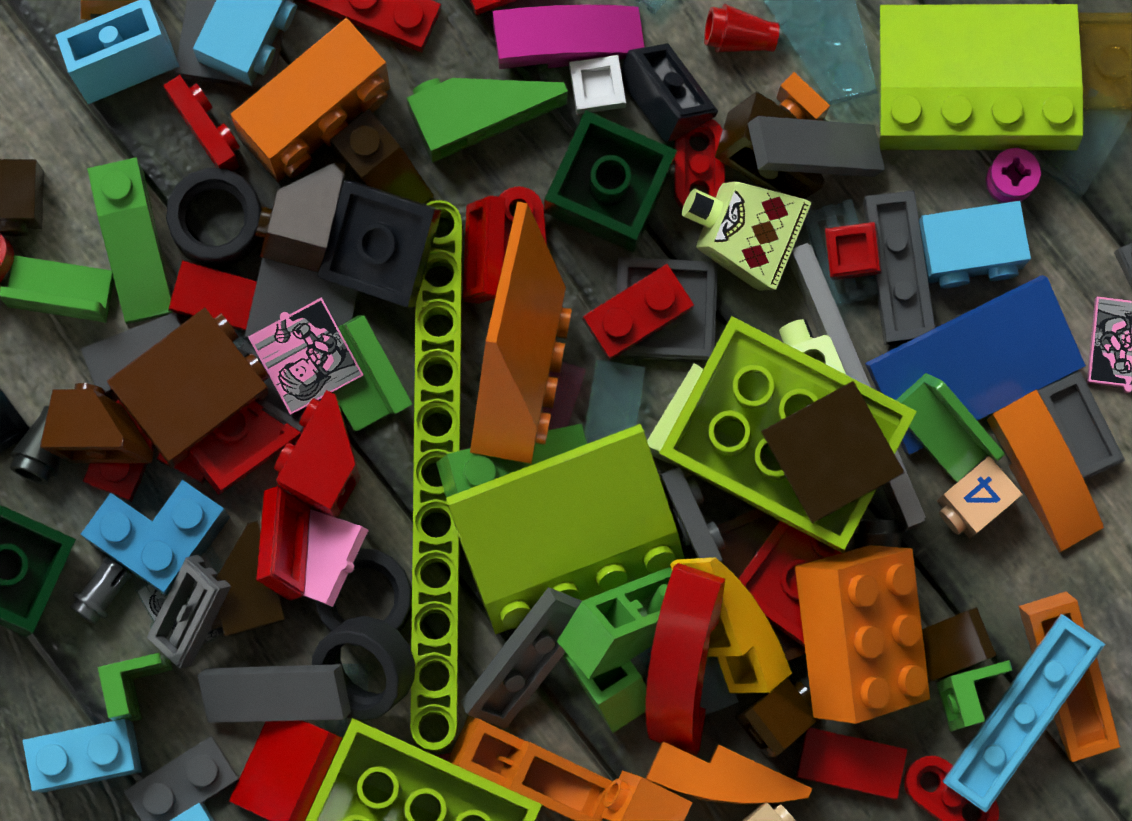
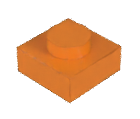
(801, 99)

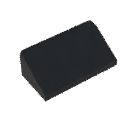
(666, 91)

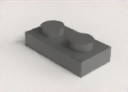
(182, 783)

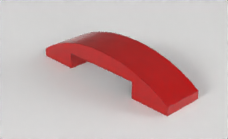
(680, 657)

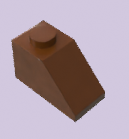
(91, 428)

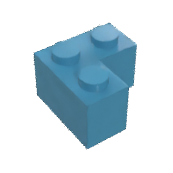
(159, 546)

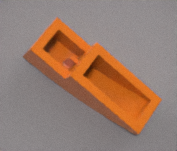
(1046, 470)
(1085, 716)
(530, 771)
(723, 779)

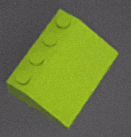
(980, 77)
(748, 388)
(566, 526)
(394, 781)

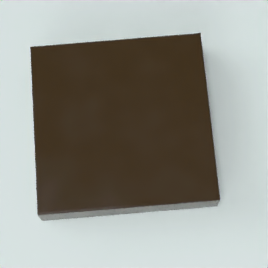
(832, 452)

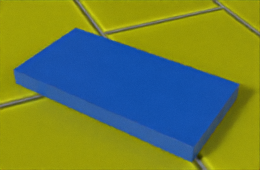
(987, 353)

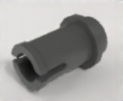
(100, 591)

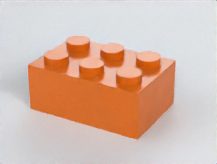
(312, 101)
(862, 633)

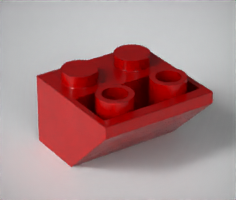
(322, 462)

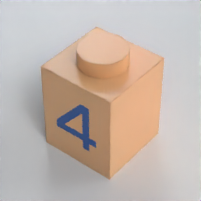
(977, 498)

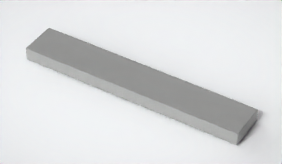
(829, 322)

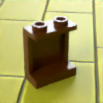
(189, 384)

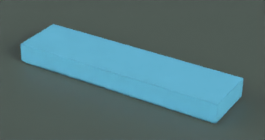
(1023, 713)

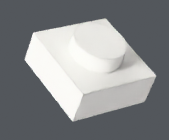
(597, 84)

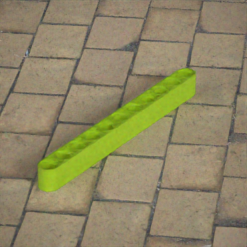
(429, 499)

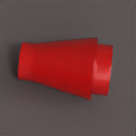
(738, 31)

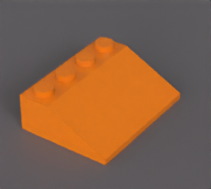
(521, 347)

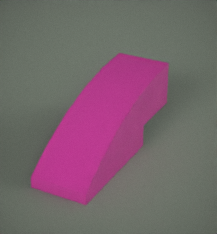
(565, 34)

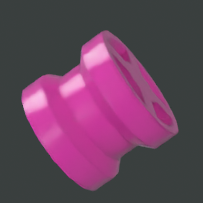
(1010, 185)

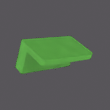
(59, 289)
(379, 388)
(947, 428)
(119, 685)
(960, 695)

